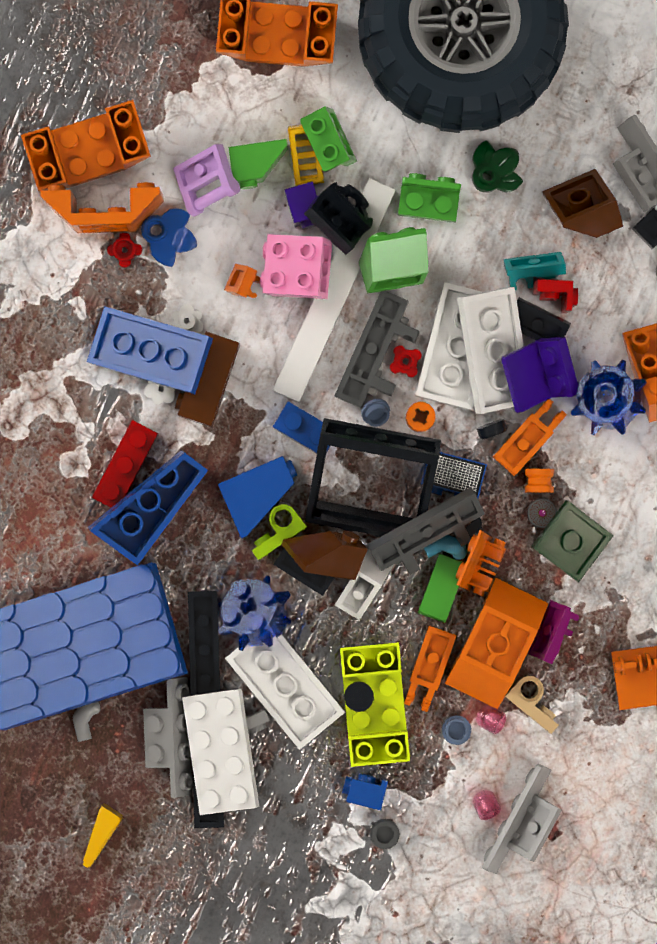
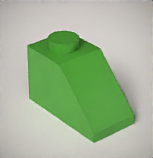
(255, 161)

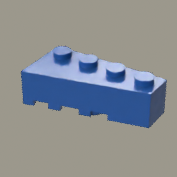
(147, 510)

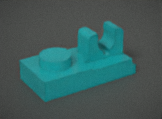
(542, 265)

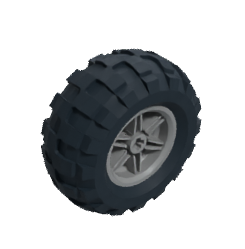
(454, 93)

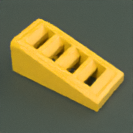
(316, 178)
(104, 827)

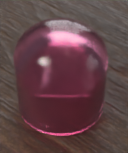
(491, 719)
(486, 804)

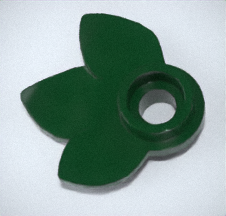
(498, 165)

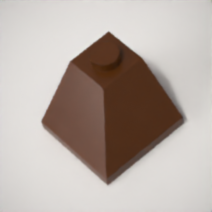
(585, 205)
(328, 553)

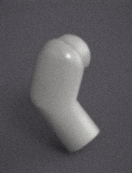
(82, 717)

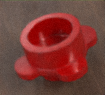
(116, 250)
(398, 365)

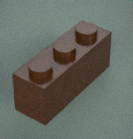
(217, 369)

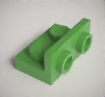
(328, 139)
(429, 198)

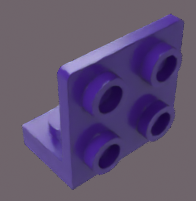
(539, 373)

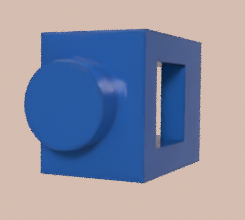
(365, 790)

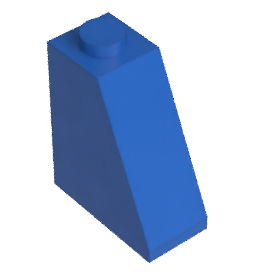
(257, 492)

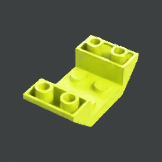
(380, 731)

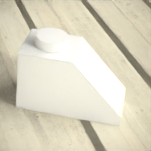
(360, 592)

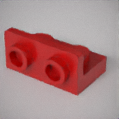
(552, 290)

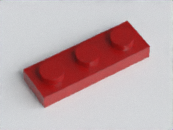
(125, 464)

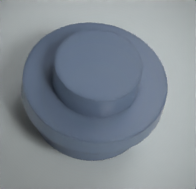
(375, 412)
(456, 730)

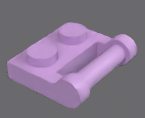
(200, 172)

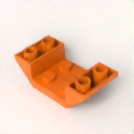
(277, 32)
(87, 148)
(143, 203)
(497, 643)

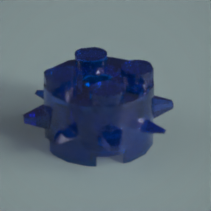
(606, 382)
(254, 612)

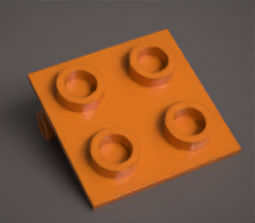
(468, 572)
(636, 677)

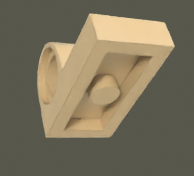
(542, 716)

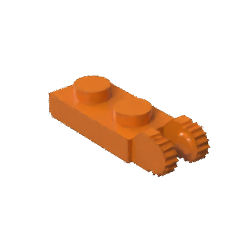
(527, 439)
(430, 664)

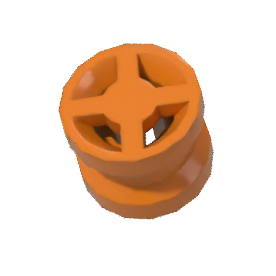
(417, 419)
(539, 480)

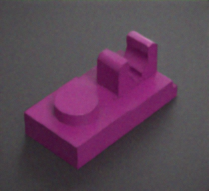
(551, 632)

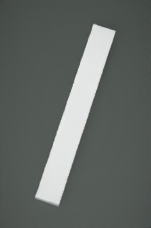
(325, 312)

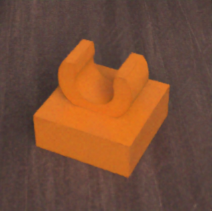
(241, 281)

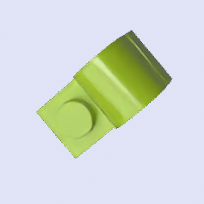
(266, 543)

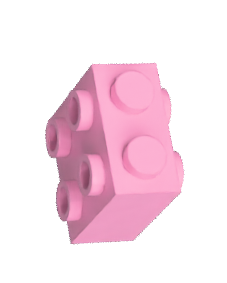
(296, 266)

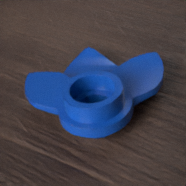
(173, 237)

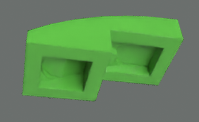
(440, 589)

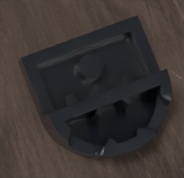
(340, 215)

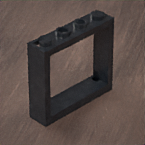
(376, 442)

